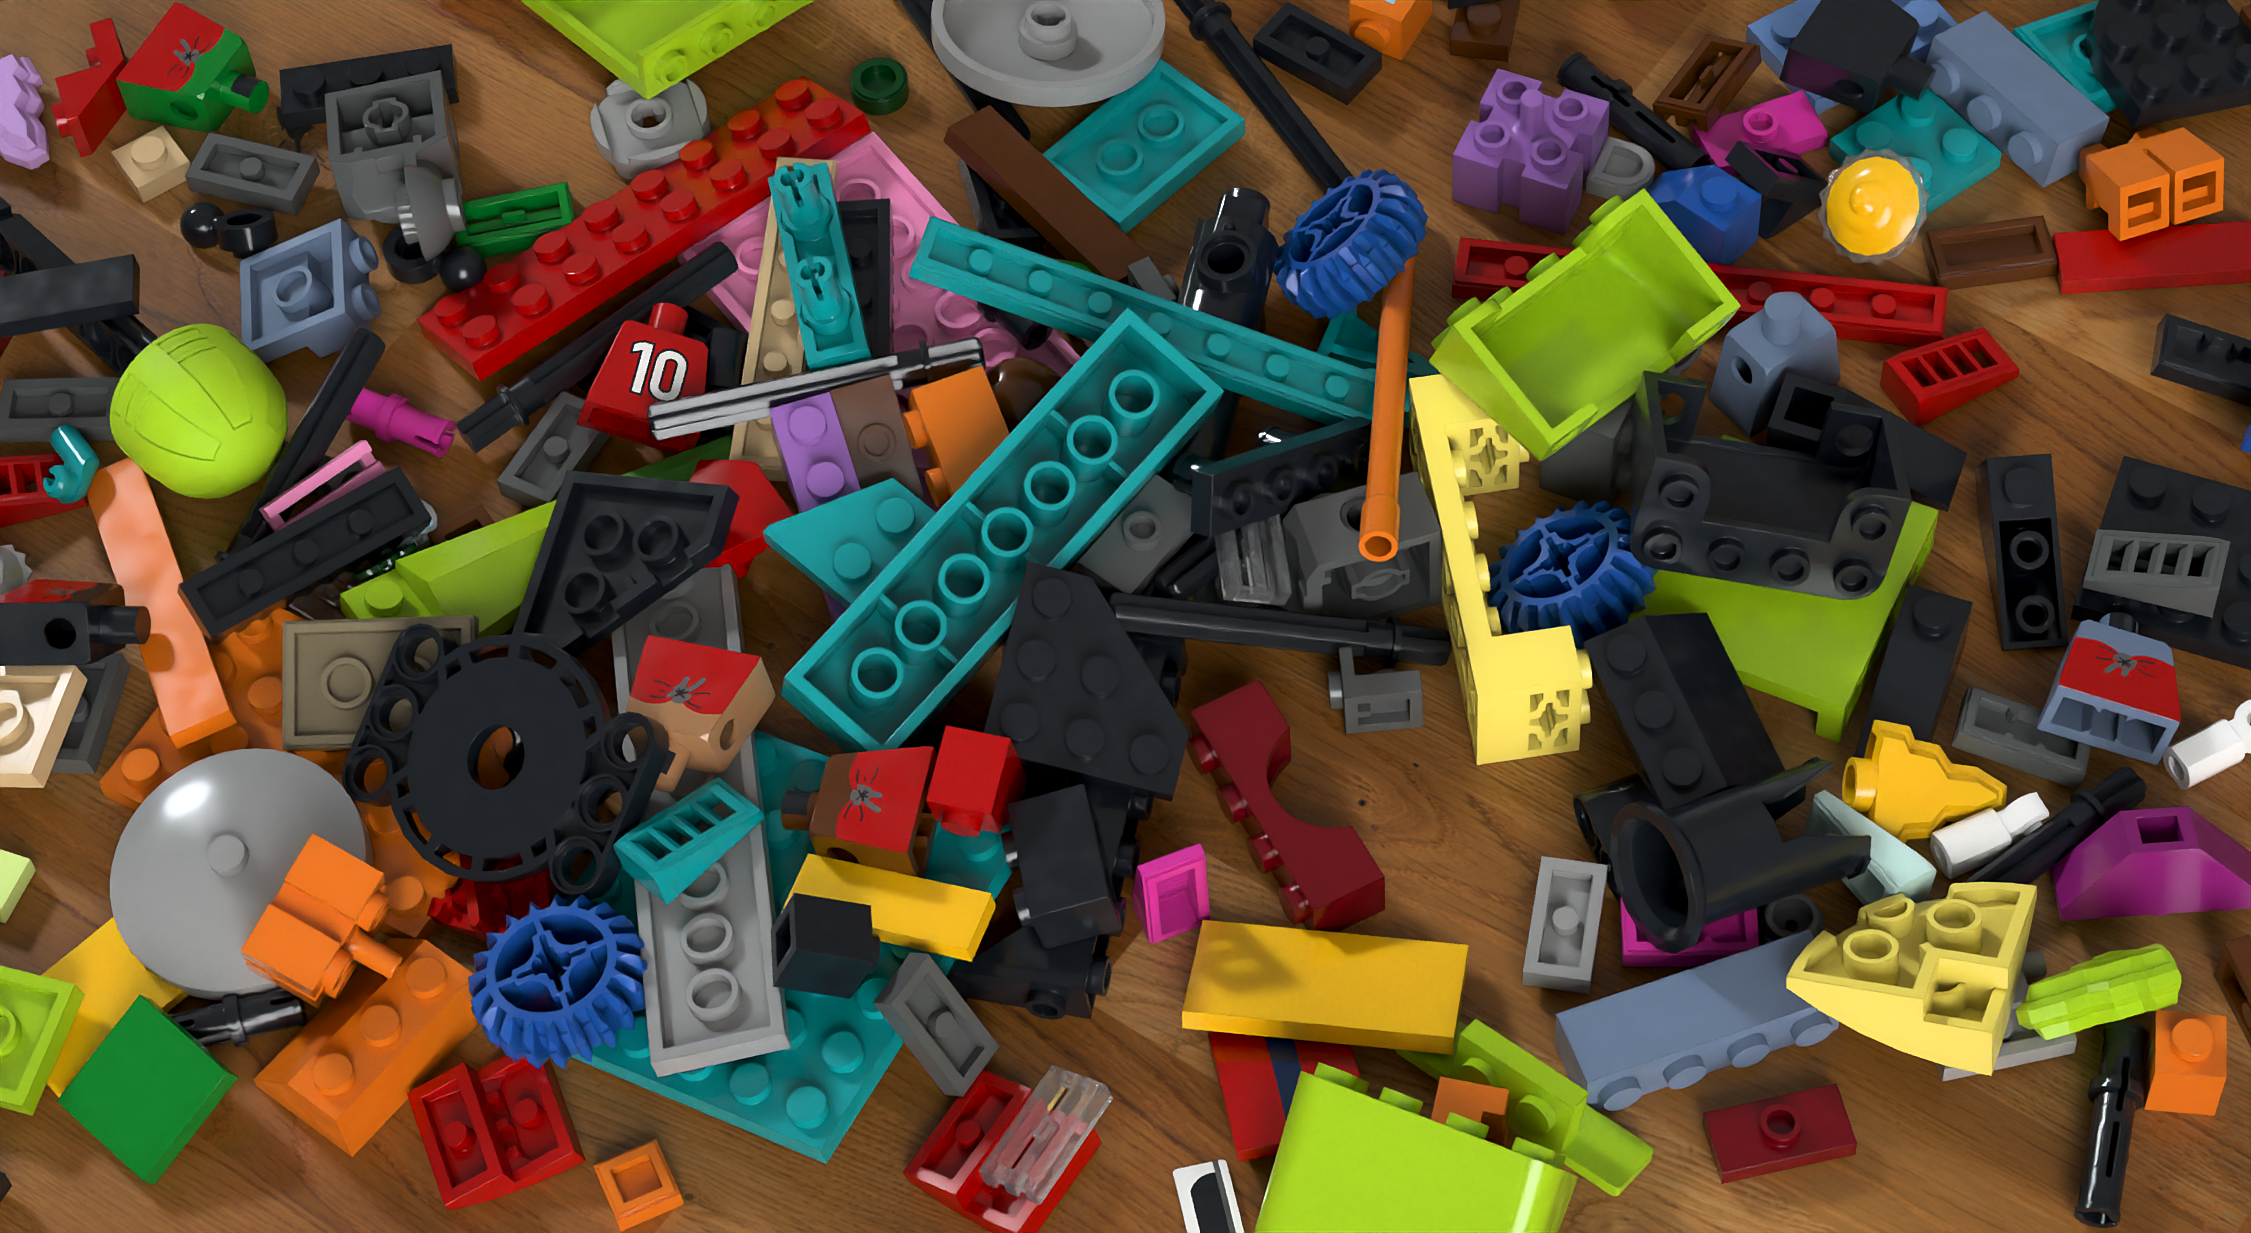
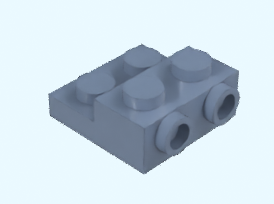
(308, 292)

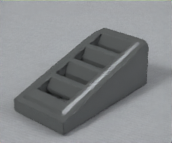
(2174, 591)

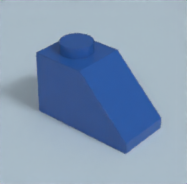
(1710, 211)

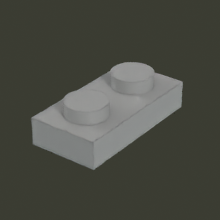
(1565, 925)

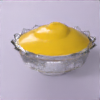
(1873, 206)

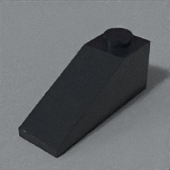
(1919, 663)

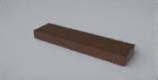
(1042, 194)

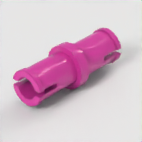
(396, 420)

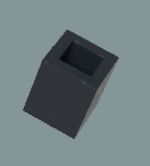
(823, 946)

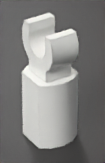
(2210, 749)
(1985, 835)

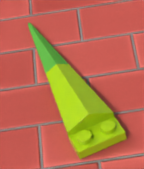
(489, 567)

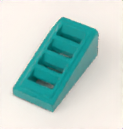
(684, 864)

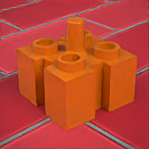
(321, 924)

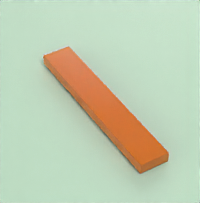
(149, 572)

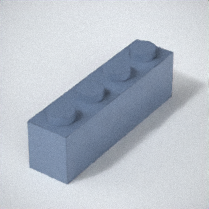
(1688, 1025)

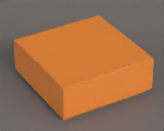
(638, 1185)

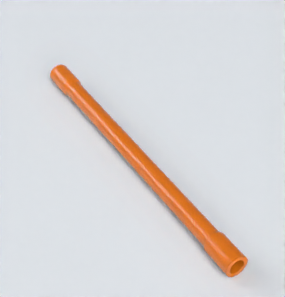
(1381, 509)

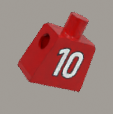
(642, 369)

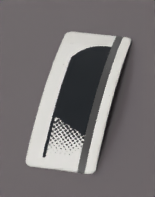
(1208, 1198)

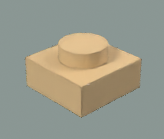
(152, 163)

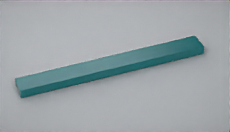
(1090, 303)

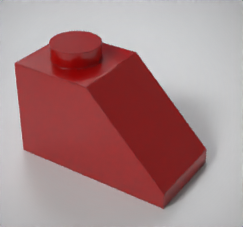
(975, 781)

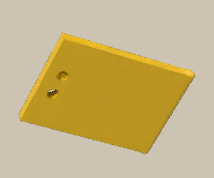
(111, 983)

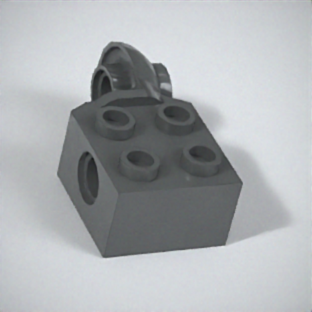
(399, 157)
(1600, 458)
(1332, 574)

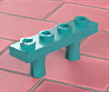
(819, 266)

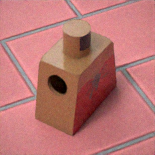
(704, 701)

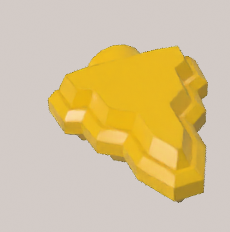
(1913, 786)

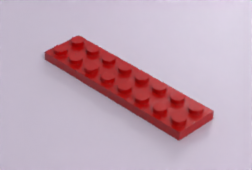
(638, 228)

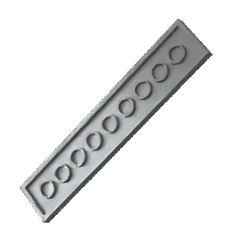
(711, 945)

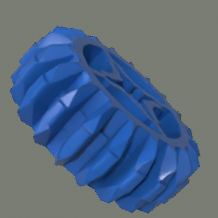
(1350, 244)
(1570, 573)
(519, 981)

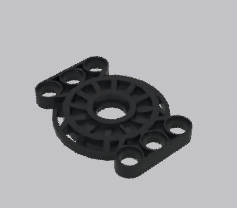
(567, 765)

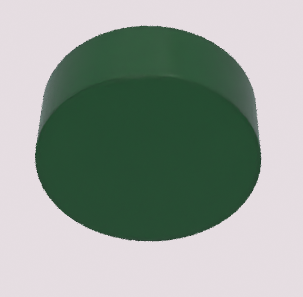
(879, 86)

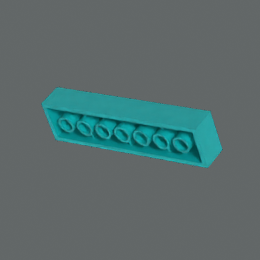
(1036, 500)

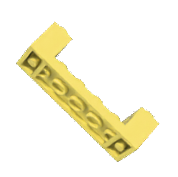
(1517, 689)

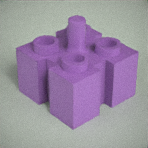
(1529, 151)

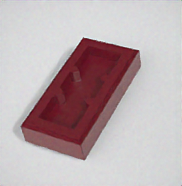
(1779, 1133)

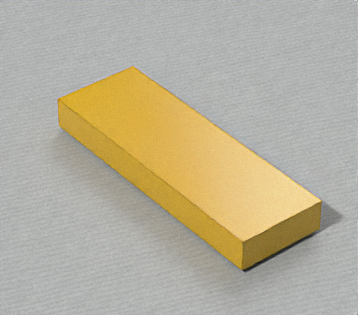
(904, 907)

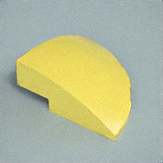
(1925, 973)

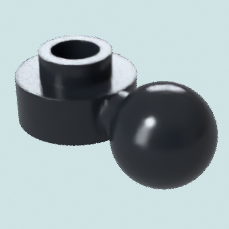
(238, 232)
(457, 268)

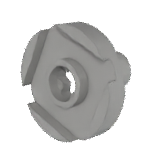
(637, 149)

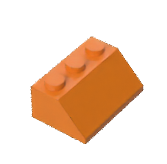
(373, 1045)

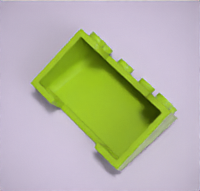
(1585, 326)
(1388, 1170)

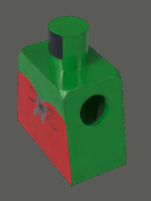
(191, 74)

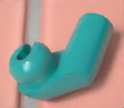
(79, 466)

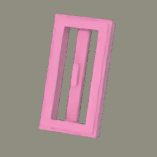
(360, 451)

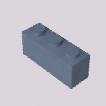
(2014, 98)

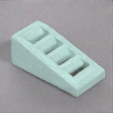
(1893, 864)

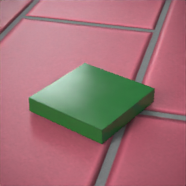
(147, 1089)

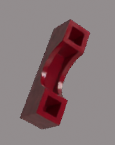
(1322, 871)

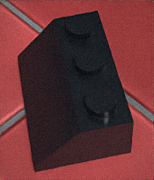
(1680, 707)

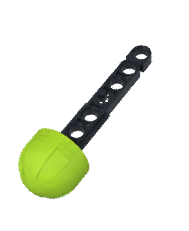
(187, 404)

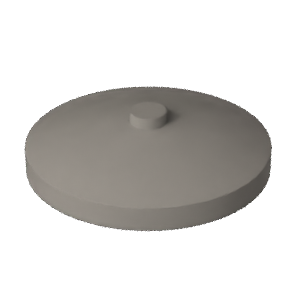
(1049, 48)
(212, 857)

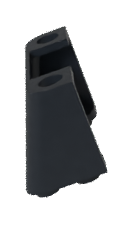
(1761, 510)

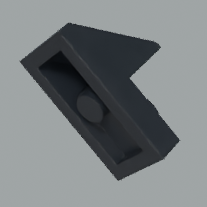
(1783, 179)

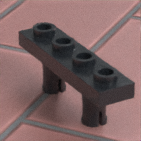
(1273, 477)

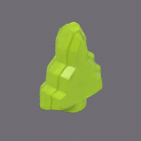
(2101, 991)

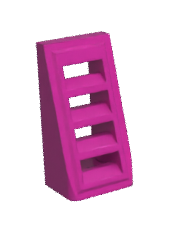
(1172, 894)

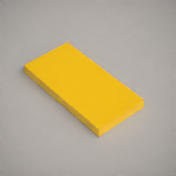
(1326, 987)

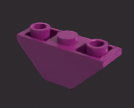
(2152, 866)

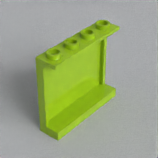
(660, 40)
(1801, 643)

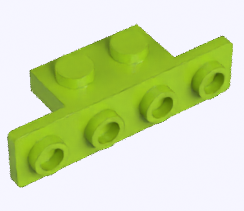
(1542, 1105)

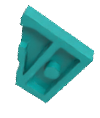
(850, 538)

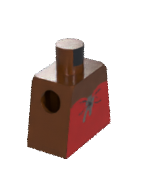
(870, 809)

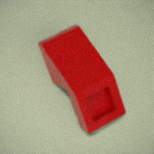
(91, 96)

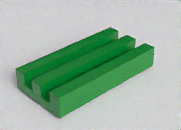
(516, 229)

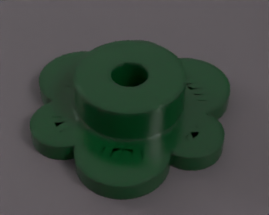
(383, 563)

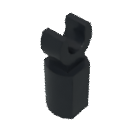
(724, 366)

